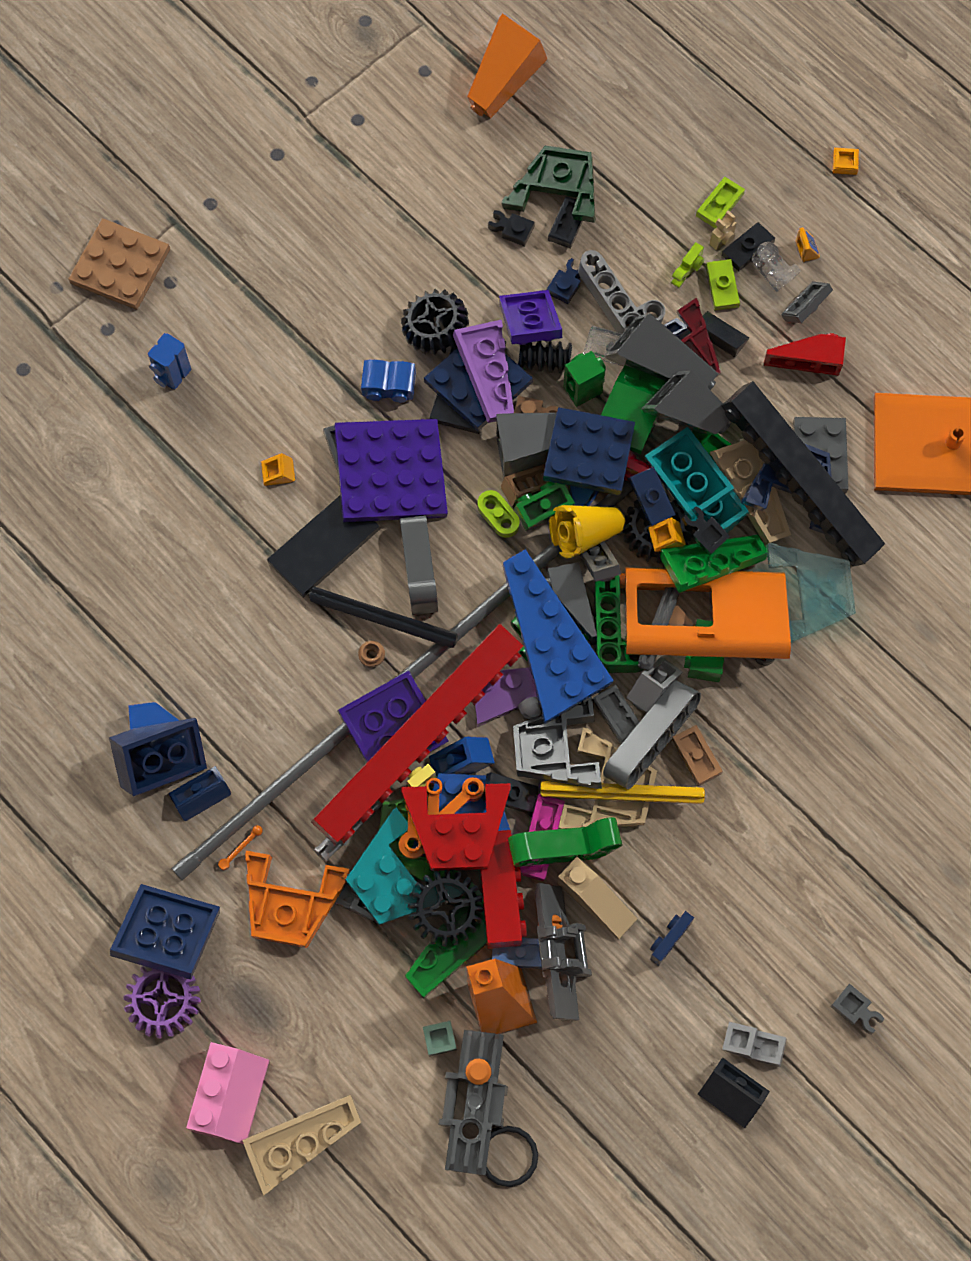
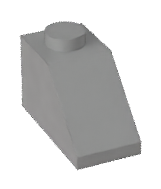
(653, 684)

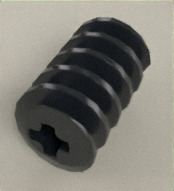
(545, 356)

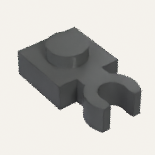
(853, 1007)

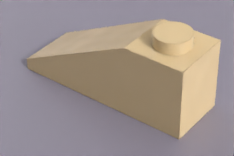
(596, 897)

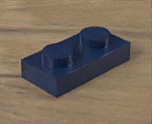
(677, 928)

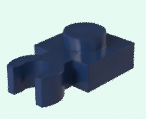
(565, 284)

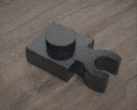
(515, 229)
(708, 533)

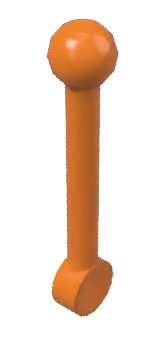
(224, 864)

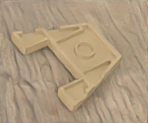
(626, 812)

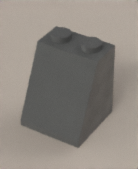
(688, 404)

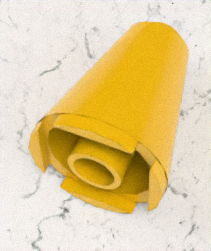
(583, 527)

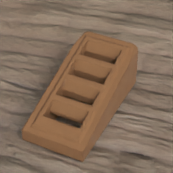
(513, 486)

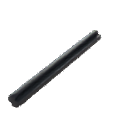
(383, 617)

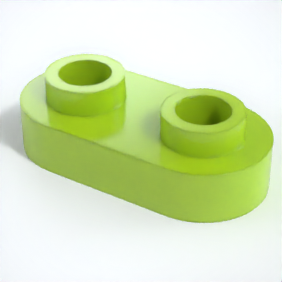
(499, 514)

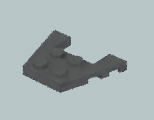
(544, 749)

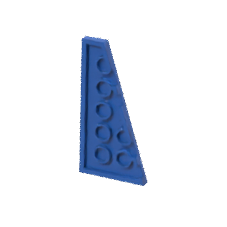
(555, 648)

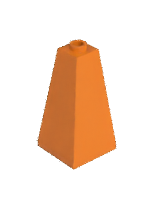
(506, 65)
(499, 996)

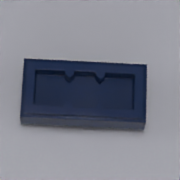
(651, 496)

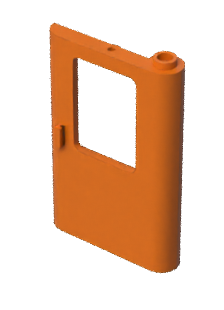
(746, 615)

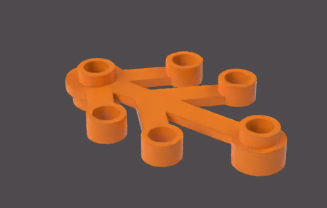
(433, 808)

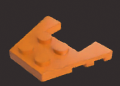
(289, 913)

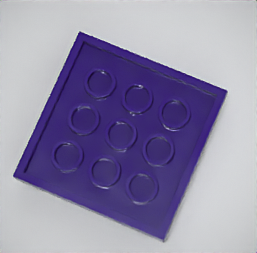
(390, 470)

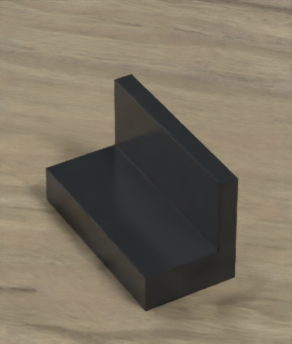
(733, 1093)

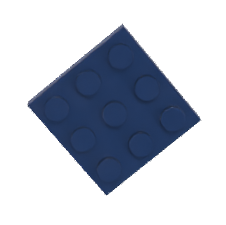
(454, 386)
(589, 451)
(165, 931)

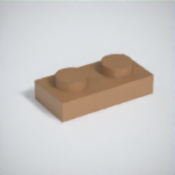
(697, 755)

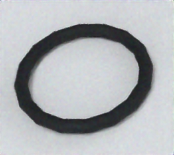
(521, 1180)

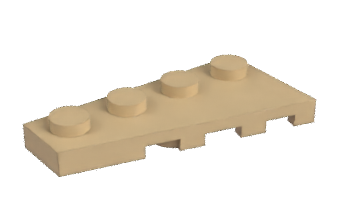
(740, 466)
(292, 1144)

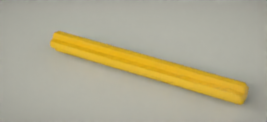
(616, 792)

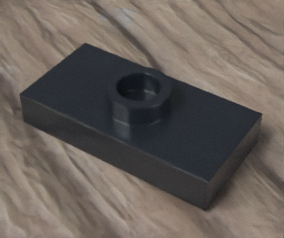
(565, 228)
(743, 248)
(521, 794)

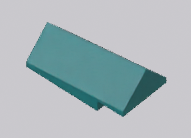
(696, 480)

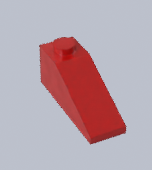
(813, 354)

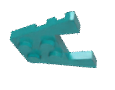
(383, 880)

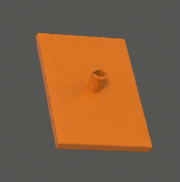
(922, 443)

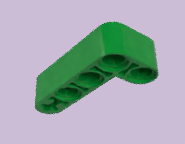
(611, 620)
(565, 844)

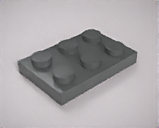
(829, 436)

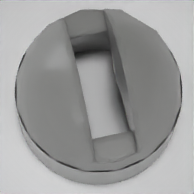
(530, 708)

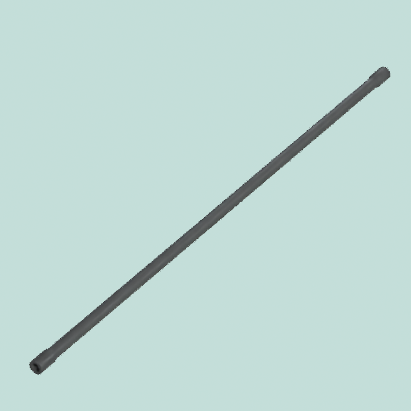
(195, 858)

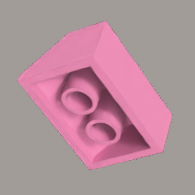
(227, 1093)

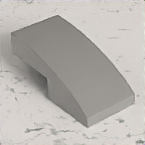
(754, 1044)

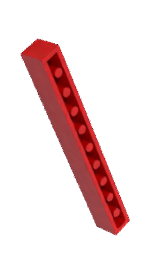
(416, 735)

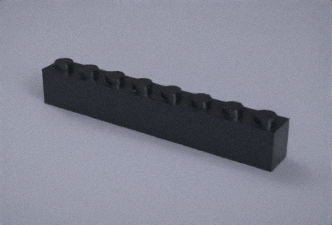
(802, 474)

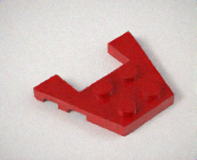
(457, 839)

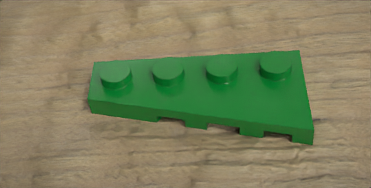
(692, 566)
(440, 962)

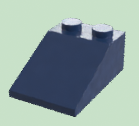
(157, 755)

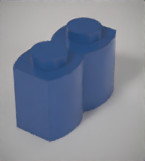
(388, 380)

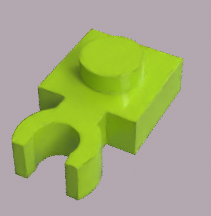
(692, 261)

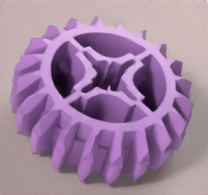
(161, 1011)

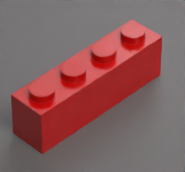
(501, 897)

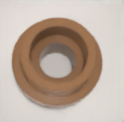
(368, 647)

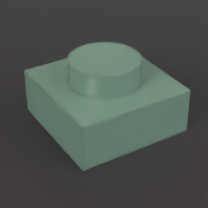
(439, 1038)

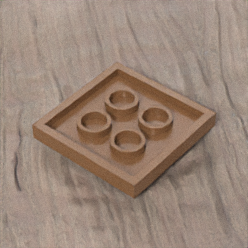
(119, 264)

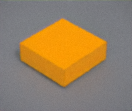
(845, 161)

